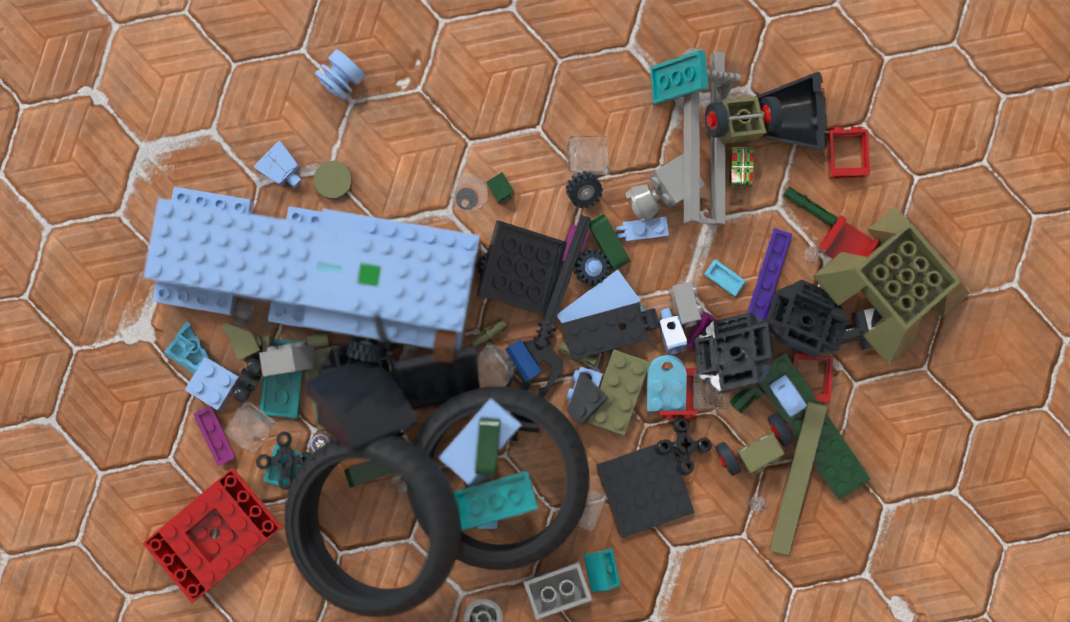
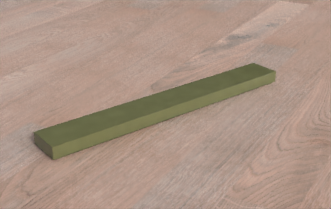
(798, 478)

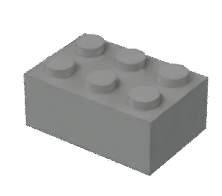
(557, 590)

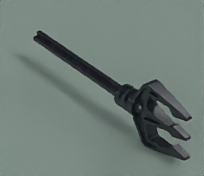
(540, 346)

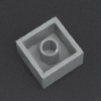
(288, 358)

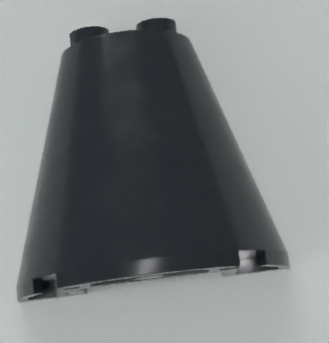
(803, 112)

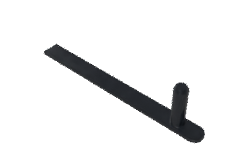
(384, 340)

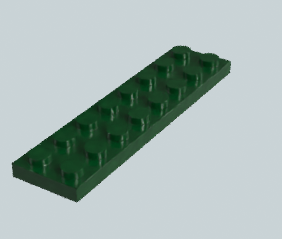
(833, 455)

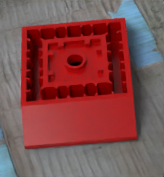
(186, 544)

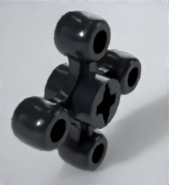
(248, 380)
(680, 451)
(276, 460)

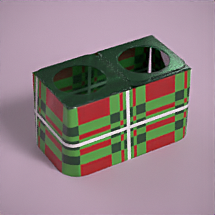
(741, 166)

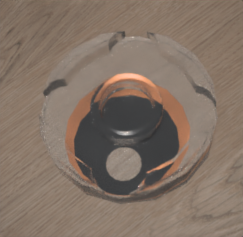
(469, 193)

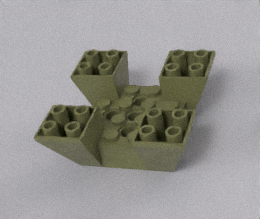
(873, 275)

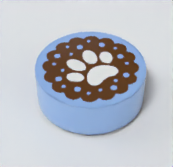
(318, 441)

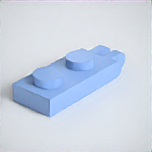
(644, 230)

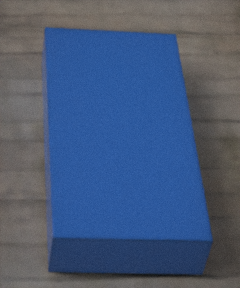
(523, 360)

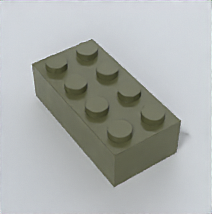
(622, 386)

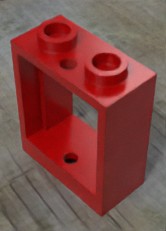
(860, 172)
(826, 396)

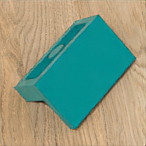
(602, 570)

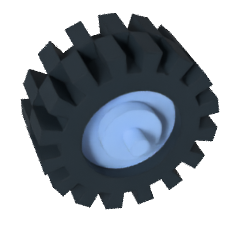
(592, 267)

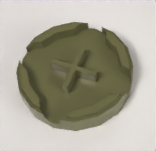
(332, 179)

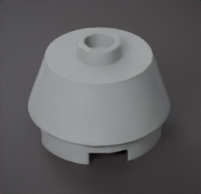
(644, 201)
(483, 611)

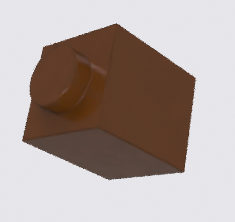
(445, 346)

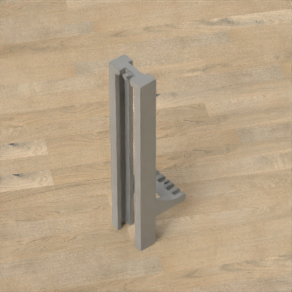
(721, 85)

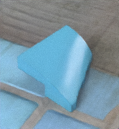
(186, 349)

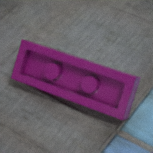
(215, 435)

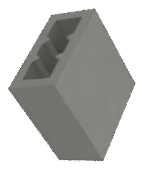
(670, 181)
(685, 304)

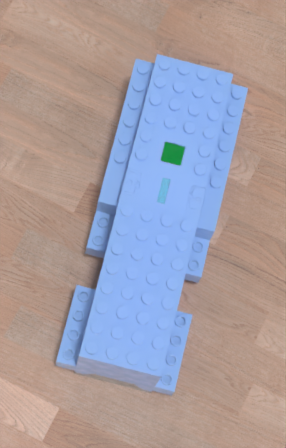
(313, 268)

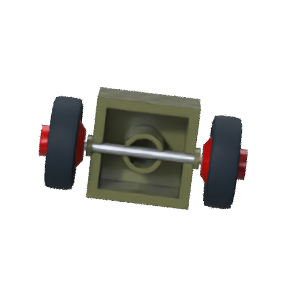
(743, 118)
(760, 451)

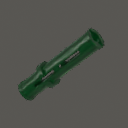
(805, 203)

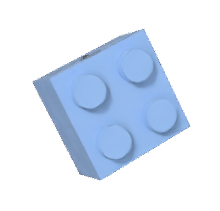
(213, 383)

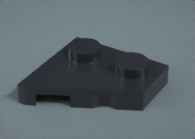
(585, 399)

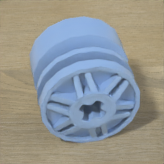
(340, 74)

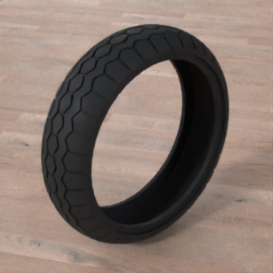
(570, 445)
(317, 564)

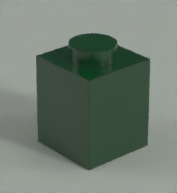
(500, 188)

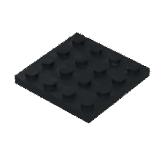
(521, 267)
(435, 382)
(644, 490)

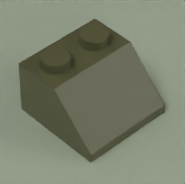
(244, 343)

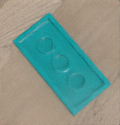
(679, 77)
(282, 391)
(496, 500)

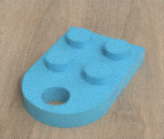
(666, 386)

